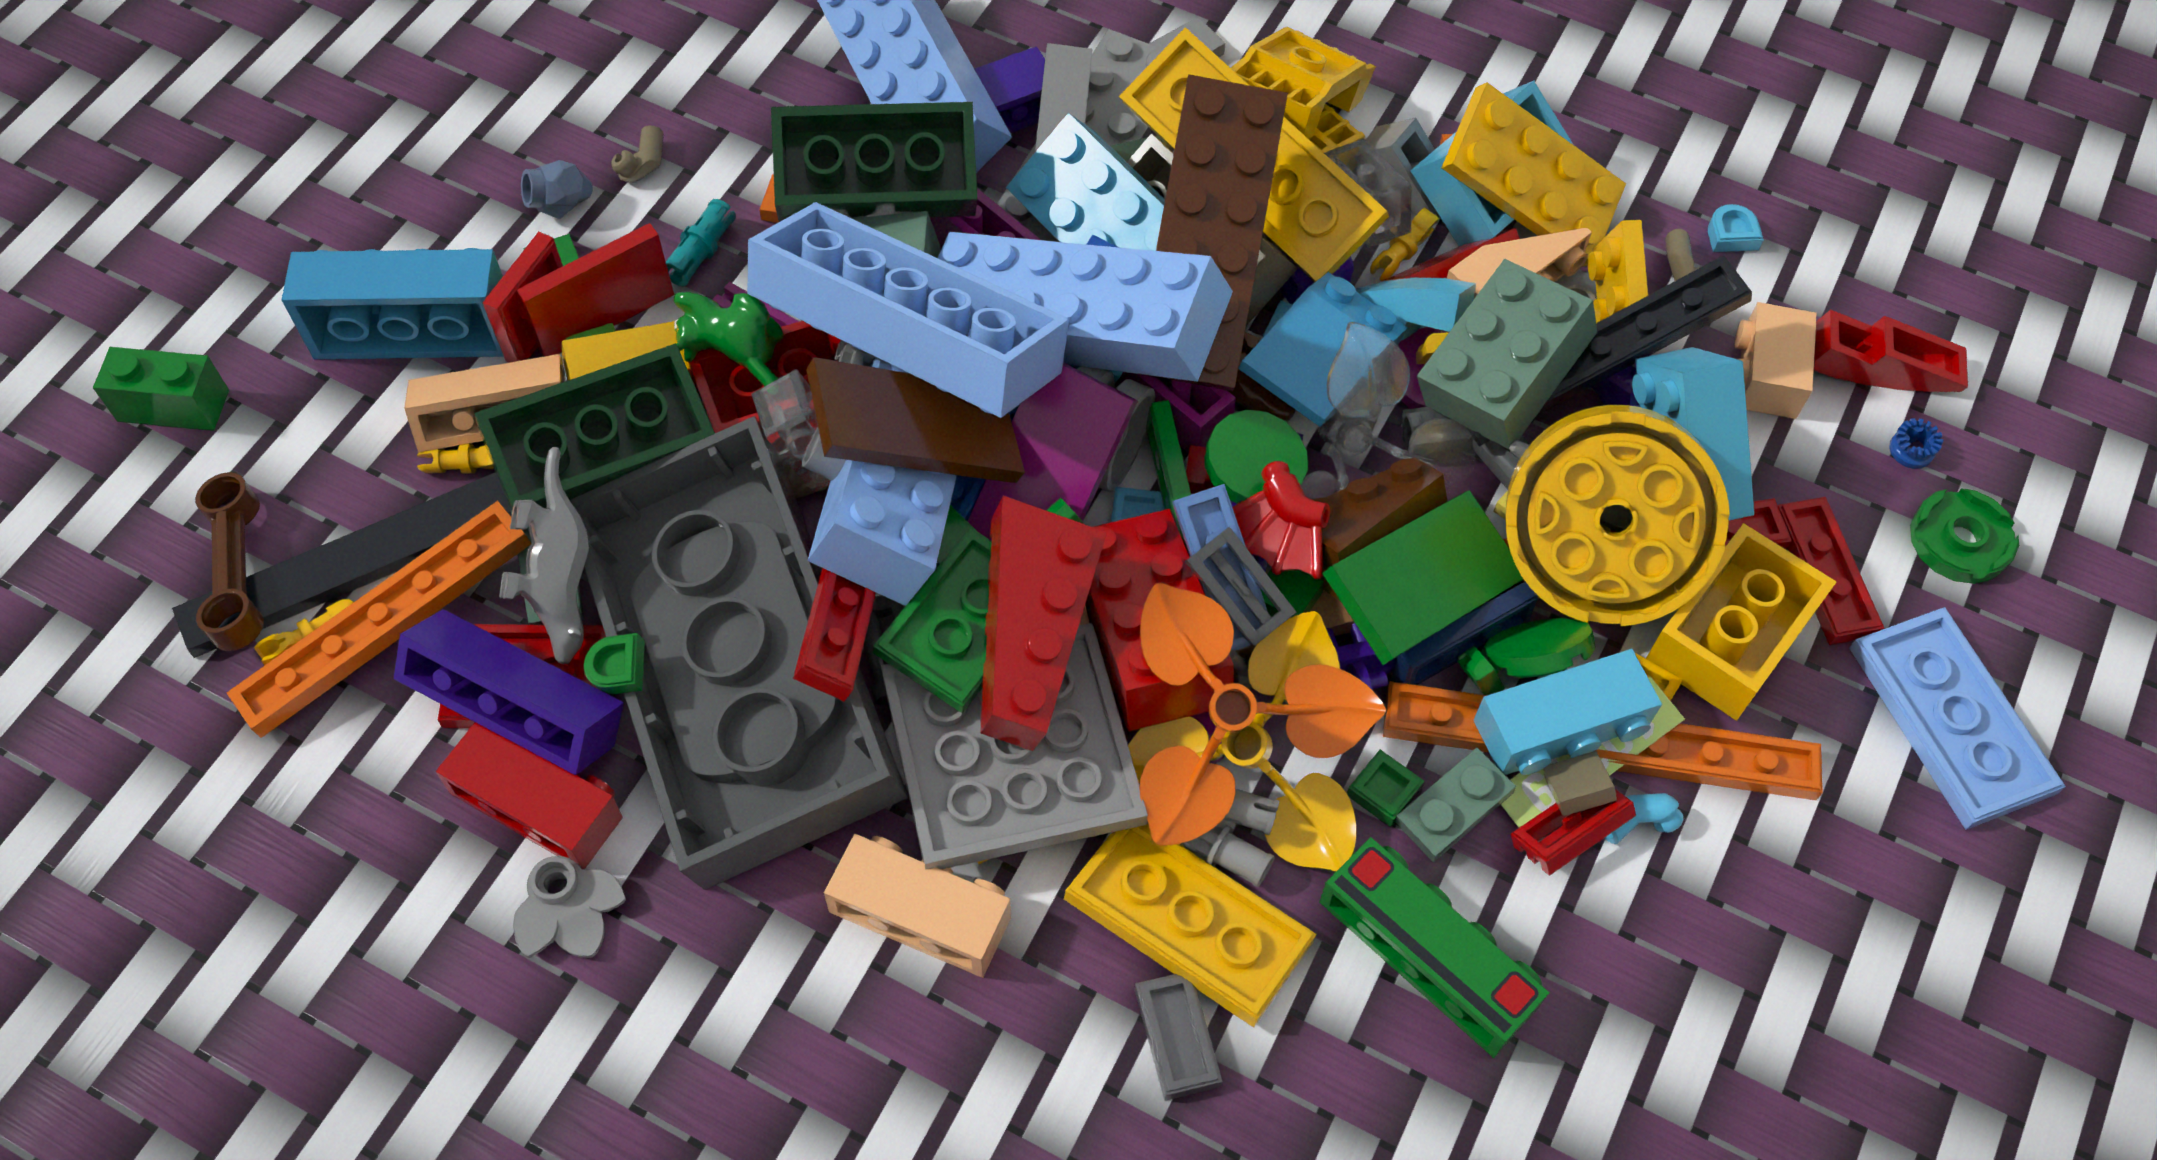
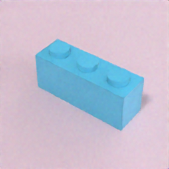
(1567, 713)

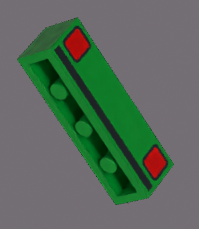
(1433, 946)

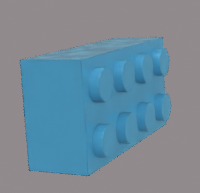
(393, 303)

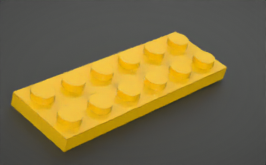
(1313, 205)

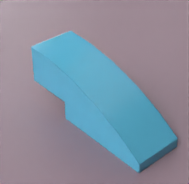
(1422, 301)

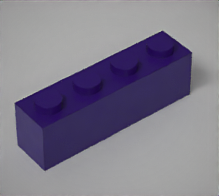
(508, 691)

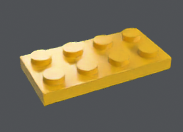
(1530, 169)

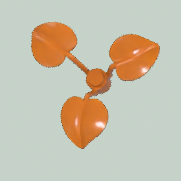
(1184, 636)

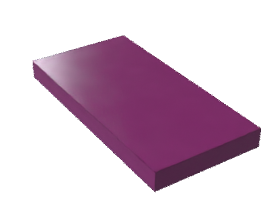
(1064, 444)

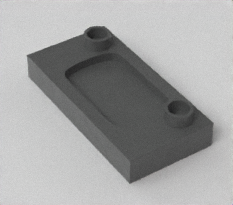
(718, 583)

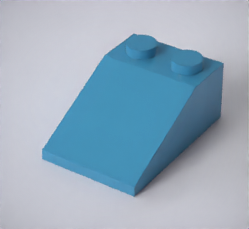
(1303, 343)

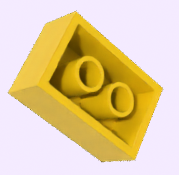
(1740, 621)

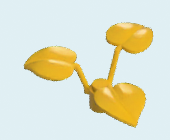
(1316, 817)

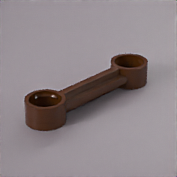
(228, 562)

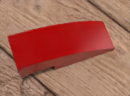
(1888, 355)

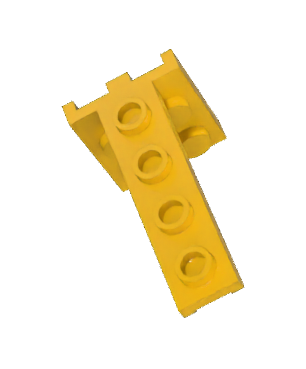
(1614, 265)

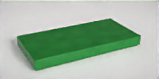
(1424, 576)

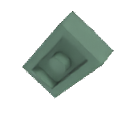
(1455, 804)

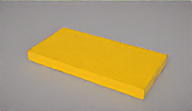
(1191, 920)

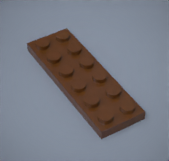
(1222, 197)

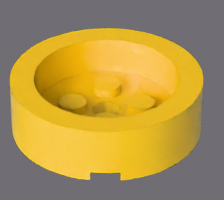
(1603, 461)

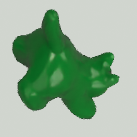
(740, 331)

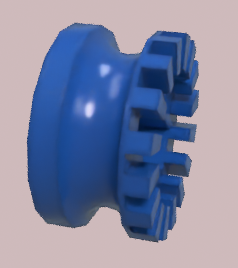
(1909, 433)

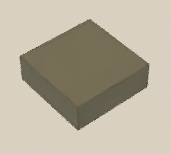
(1580, 783)

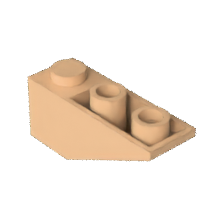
(1546, 255)

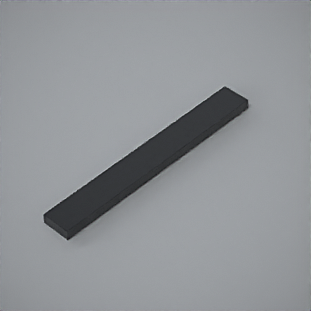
(350, 560)

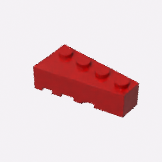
(1035, 605)

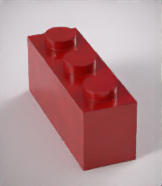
(531, 795)

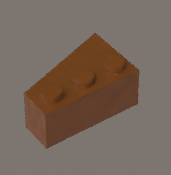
(1378, 507)

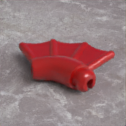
(1283, 523)

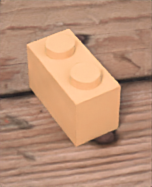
(1777, 358)

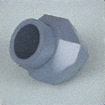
(555, 188)

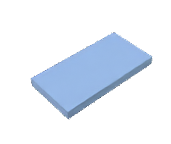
(1956, 718)

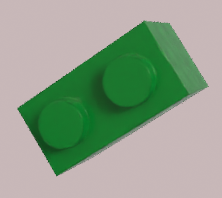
(161, 388)

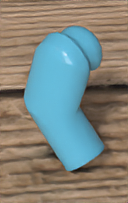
(1654, 808)

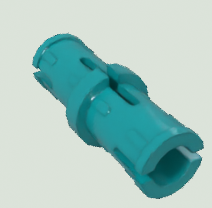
(699, 241)

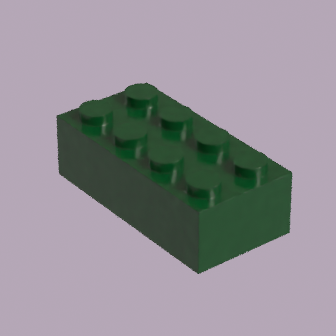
(875, 159)
(599, 422)

